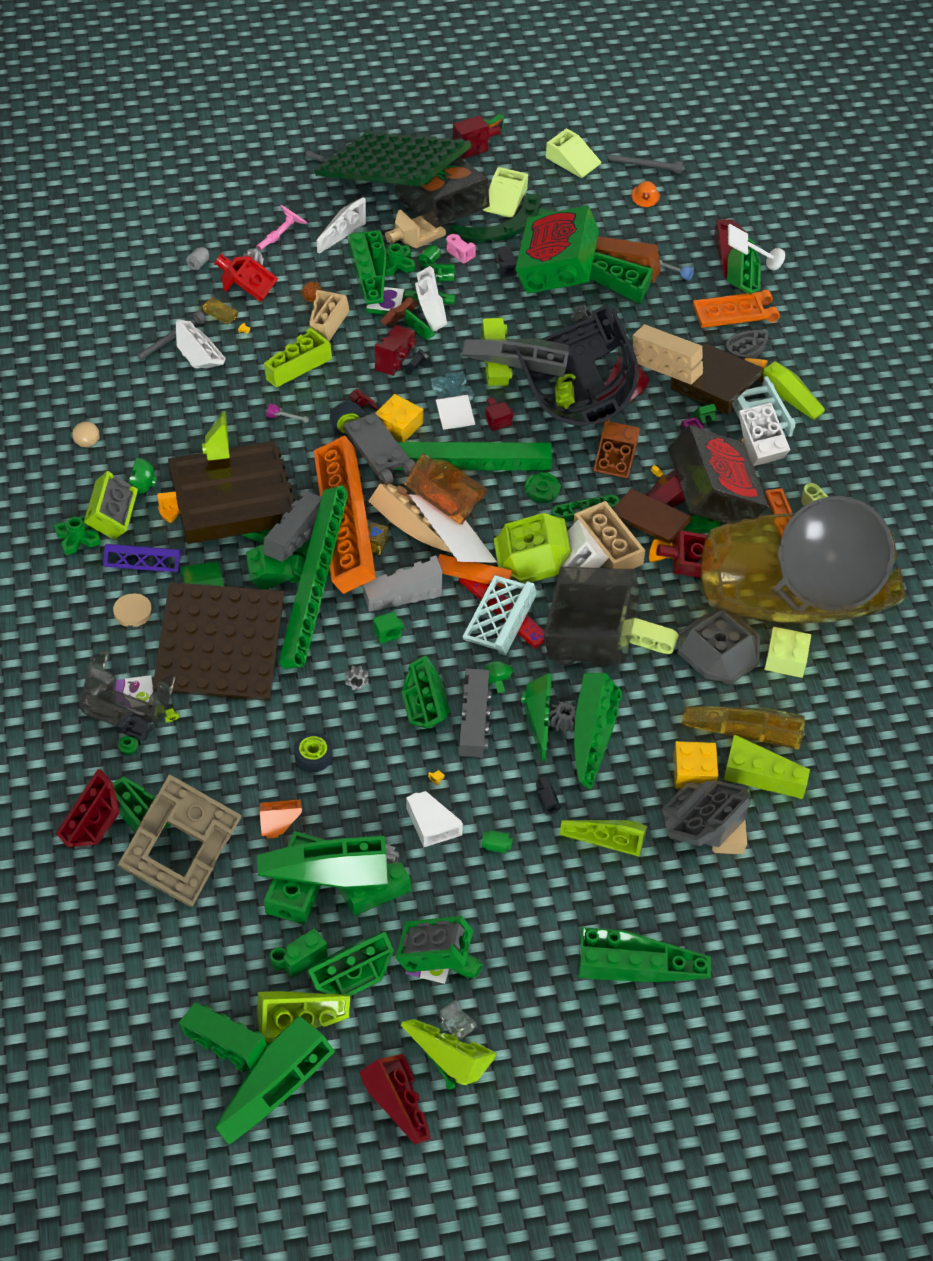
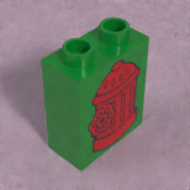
(557, 249)

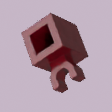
(498, 415)

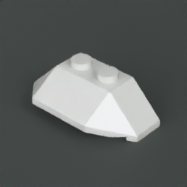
(197, 346)

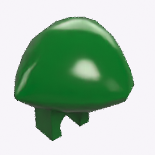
(497, 672)

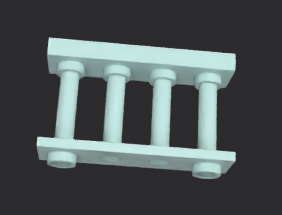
(772, 397)

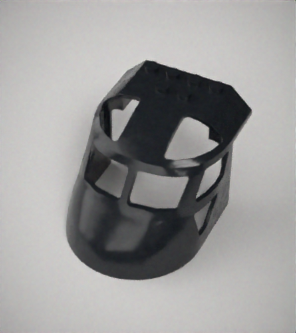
(587, 343)

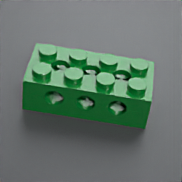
(290, 898)

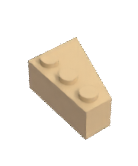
(328, 313)

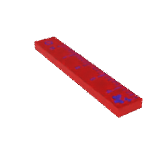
(529, 629)

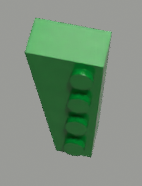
(621, 276)
(223, 1036)

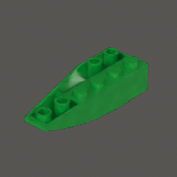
(329, 863)

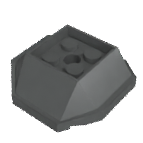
(720, 646)
(706, 812)

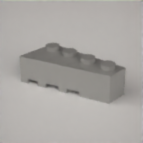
(405, 586)

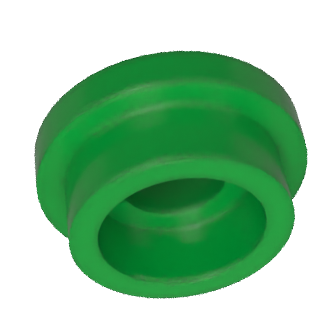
(128, 749)

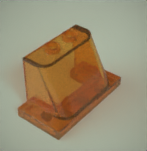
(445, 487)

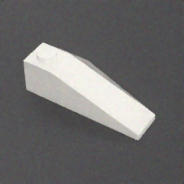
(344, 223)

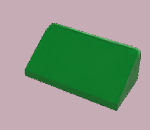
(418, 326)

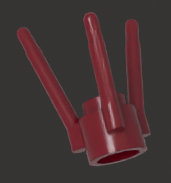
(361, 399)

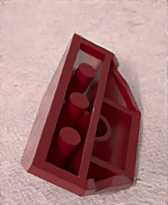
(91, 813)

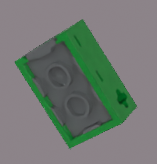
(434, 944)

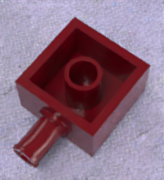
(476, 132)
(685, 553)

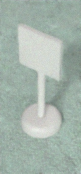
(739, 241)

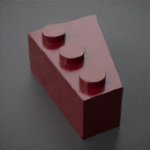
(394, 350)

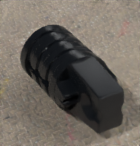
(547, 796)

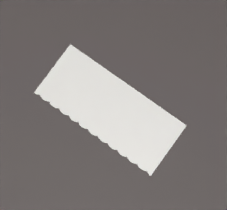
(459, 538)

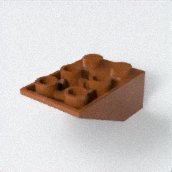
(617, 449)

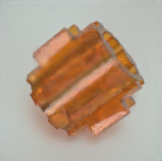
(309, 291)

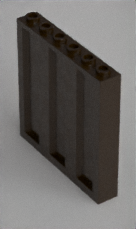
(231, 493)

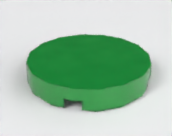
(542, 487)

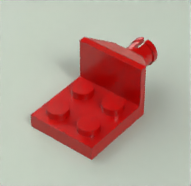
(247, 274)

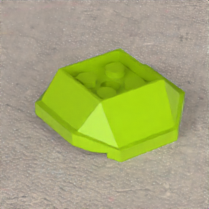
(533, 547)

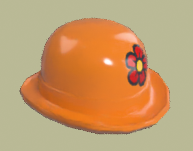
(645, 194)

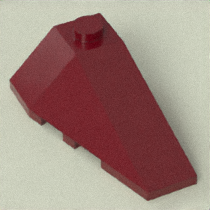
(668, 490)
(391, 1086)

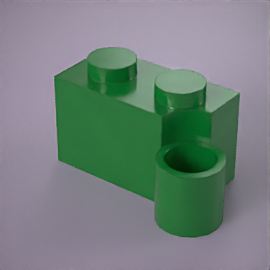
(299, 954)

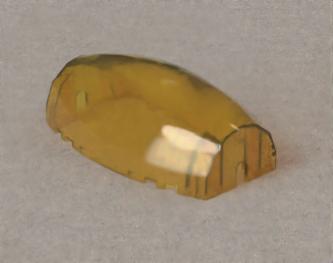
(744, 567)

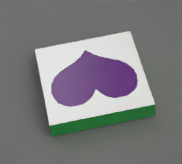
(392, 298)

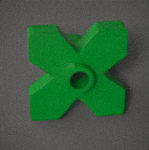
(398, 258)
(76, 533)

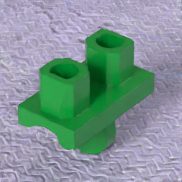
(443, 272)

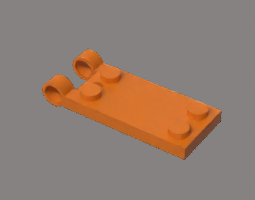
(735, 309)

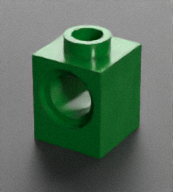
(387, 627)

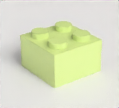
(787, 652)

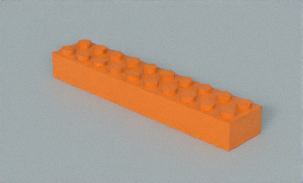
(352, 557)

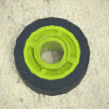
(343, 414)
(313, 743)

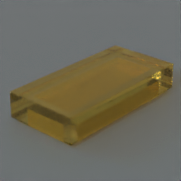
(219, 310)

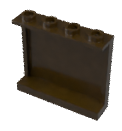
(722, 379)

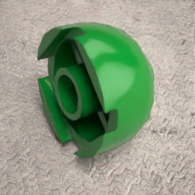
(142, 476)

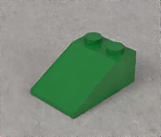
(202, 574)

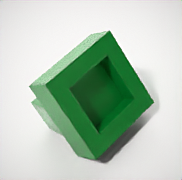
(705, 411)

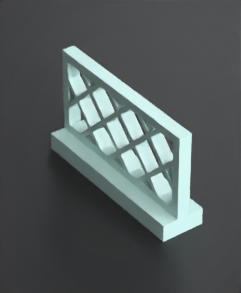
(515, 615)

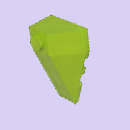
(793, 390)
(612, 834)
(280, 1008)
(456, 1058)

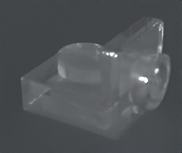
(456, 1020)

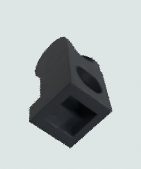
(506, 262)

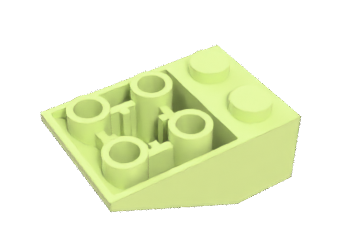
(571, 153)
(506, 192)

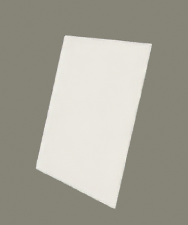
(455, 412)

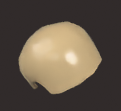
(85, 434)

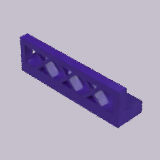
(177, 553)

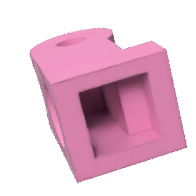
(460, 249)

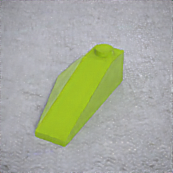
(216, 440)

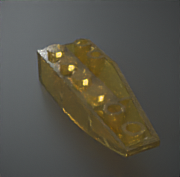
(750, 723)

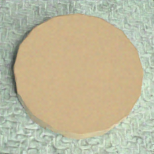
(132, 610)

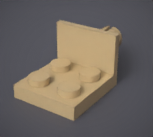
(413, 232)

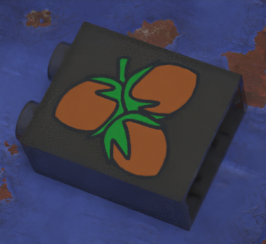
(448, 195)

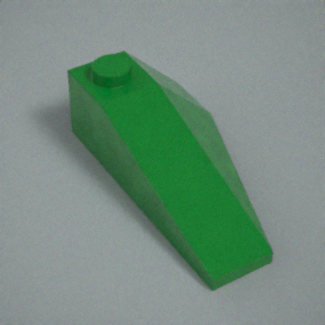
(537, 710)

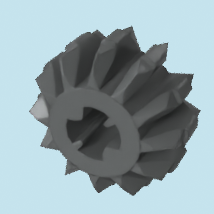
(563, 716)

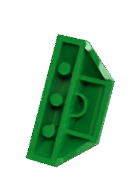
(744, 270)
(424, 694)
(353, 966)

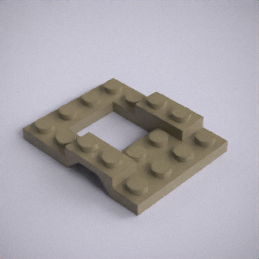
(192, 814)

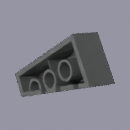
(293, 529)
(475, 713)

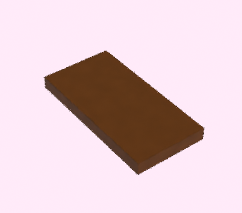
(651, 516)

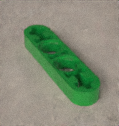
(582, 505)

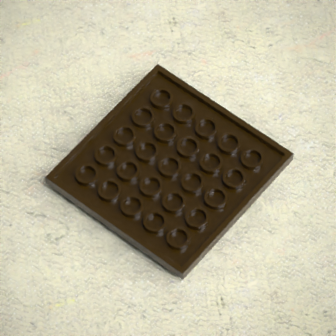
(220, 640)

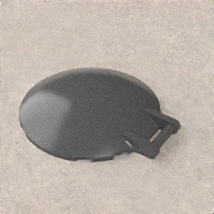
(834, 555)

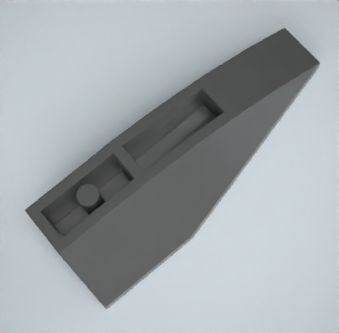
(540, 354)

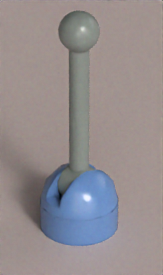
(686, 272)

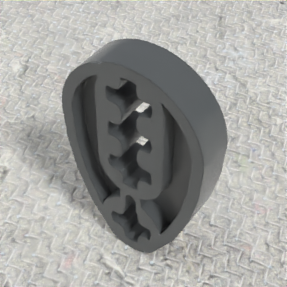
(752, 340)

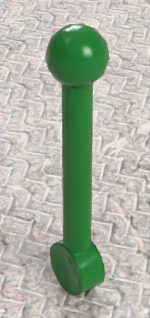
(450, 1084)

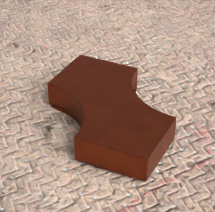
(398, 312)

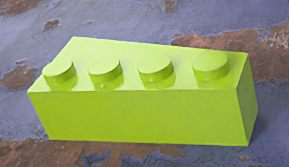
(298, 358)
(495, 373)
(765, 770)

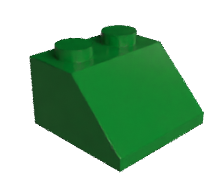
(267, 571)

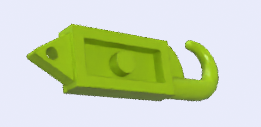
(564, 391)

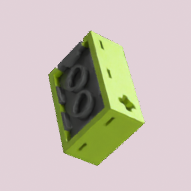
(110, 505)

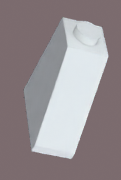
(432, 819)

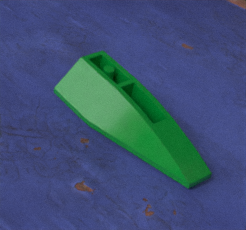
(369, 264)
(594, 724)
(636, 958)
(274, 1077)

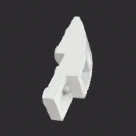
(429, 299)

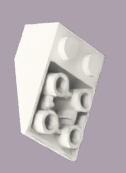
(763, 434)
(584, 549)

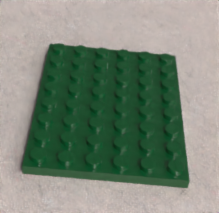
(393, 158)

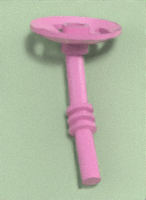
(275, 235)

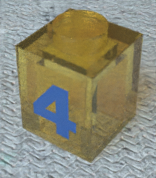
(378, 537)

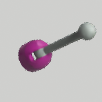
(274, 411)

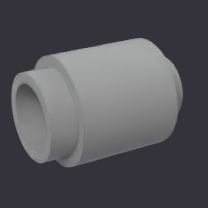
(198, 258)

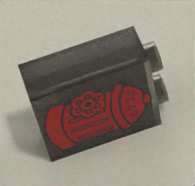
(716, 476)

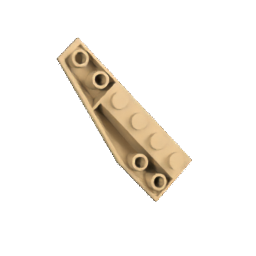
(405, 514)

